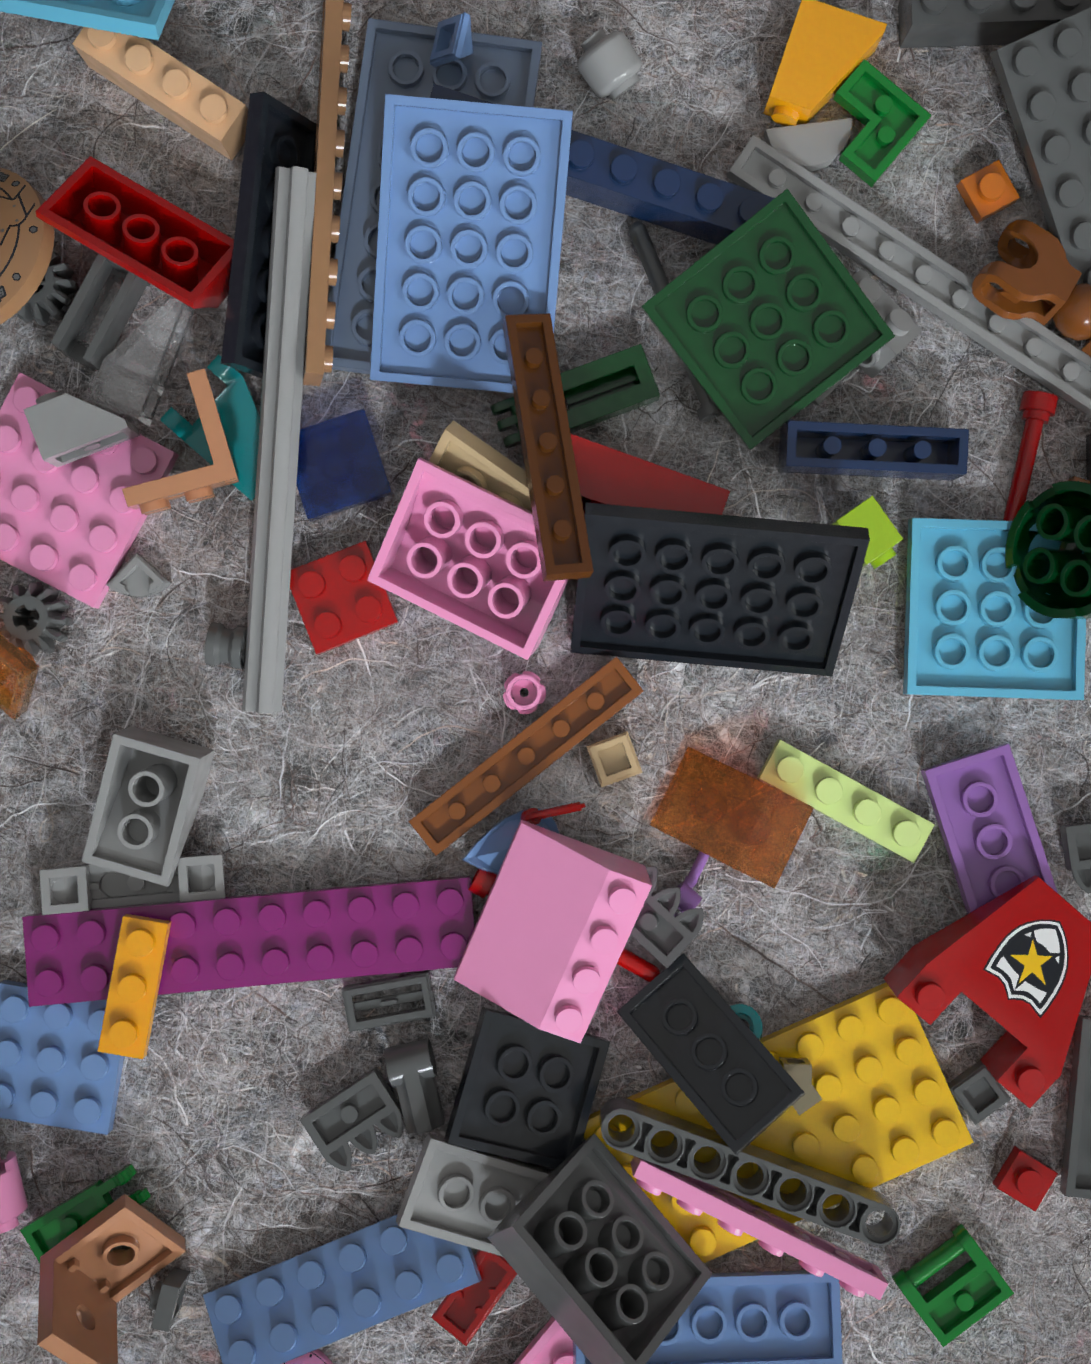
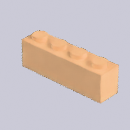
(167, 87)

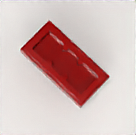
(468, 1308)

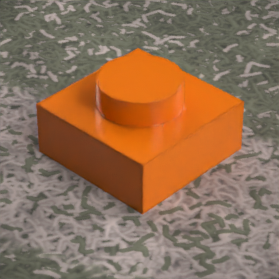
(987, 191)

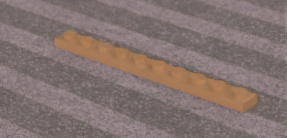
(326, 227)

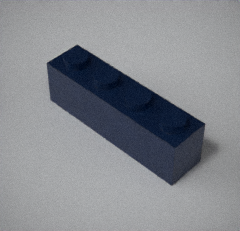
(873, 450)

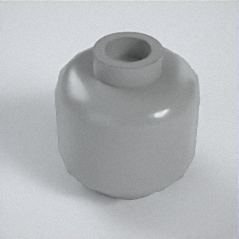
(609, 64)

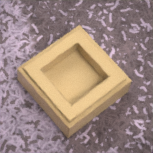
(614, 759)

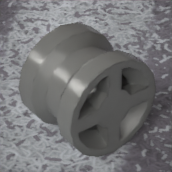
(225, 645)

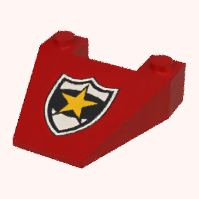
(1022, 965)

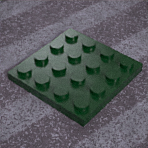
(768, 320)

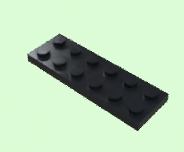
(272, 139)

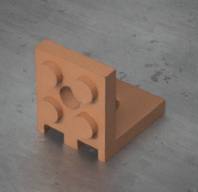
(197, 483)
(86, 1279)

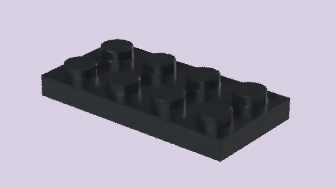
(710, 1054)

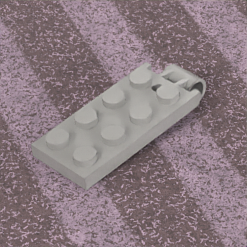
(464, 1193)

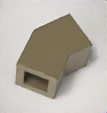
(801, 1071)

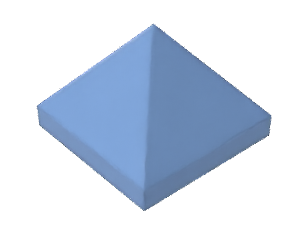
(452, 40)

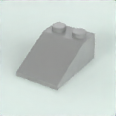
(146, 804)

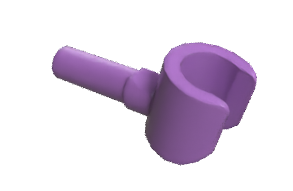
(690, 898)

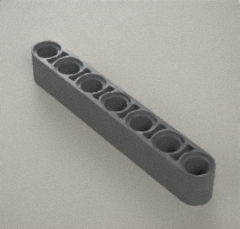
(763, 1185)

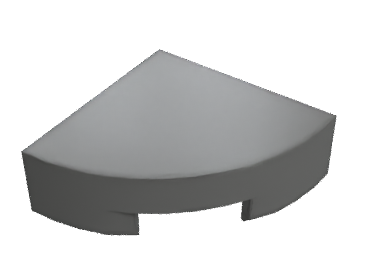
(139, 578)

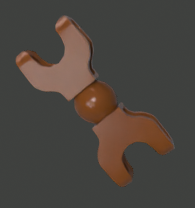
(1036, 283)

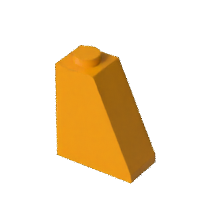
(818, 59)

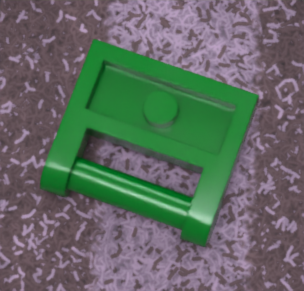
(960, 1297)

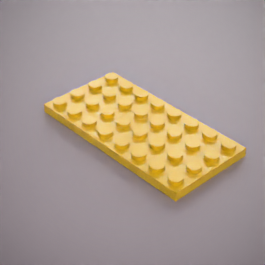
(877, 1115)

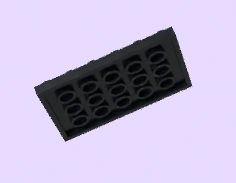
(716, 589)

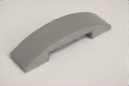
(93, 887)

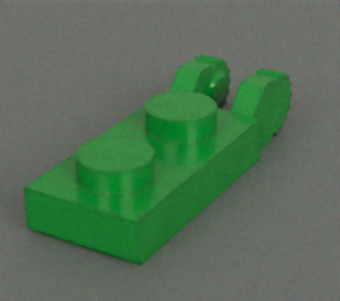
(71, 1214)

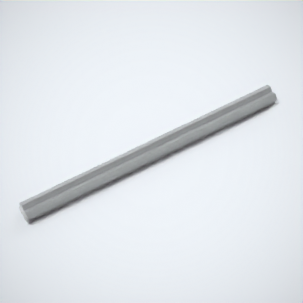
(279, 438)

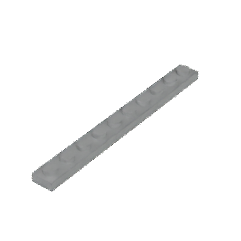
(918, 273)

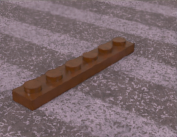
(547, 448)

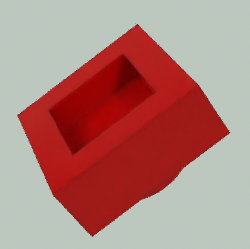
(1025, 1178)

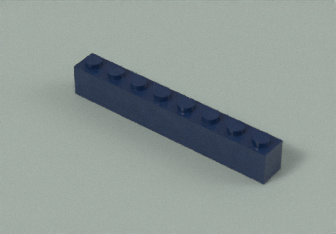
(649, 186)

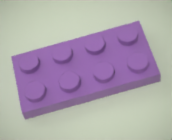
(986, 824)

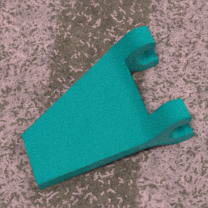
(239, 422)

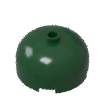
(1065, 572)

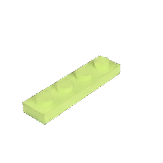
(846, 801)

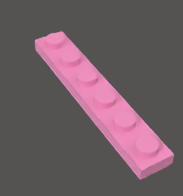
(772, 1231)

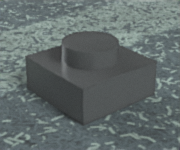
(168, 1299)

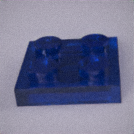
(340, 466)

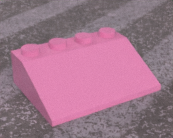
(468, 560)
(553, 929)

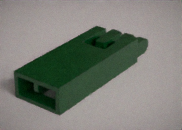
(595, 392)

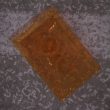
(731, 817)

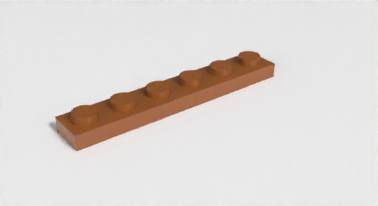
(526, 756)

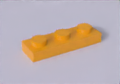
(134, 986)

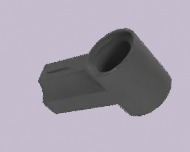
(413, 1073)

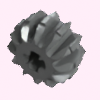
(53, 294)
(49, 623)

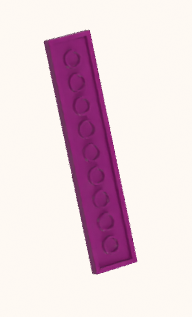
(259, 938)

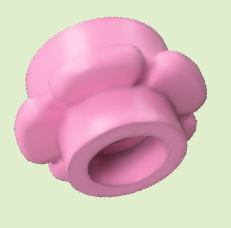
(526, 680)

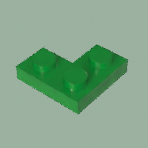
(888, 117)

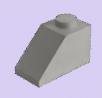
(74, 429)

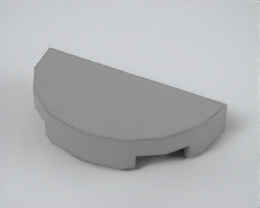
(811, 144)

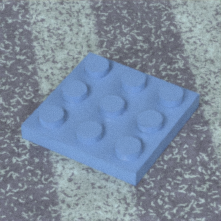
(53, 1063)

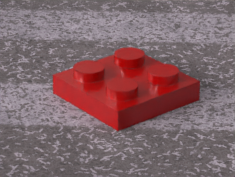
(339, 600)

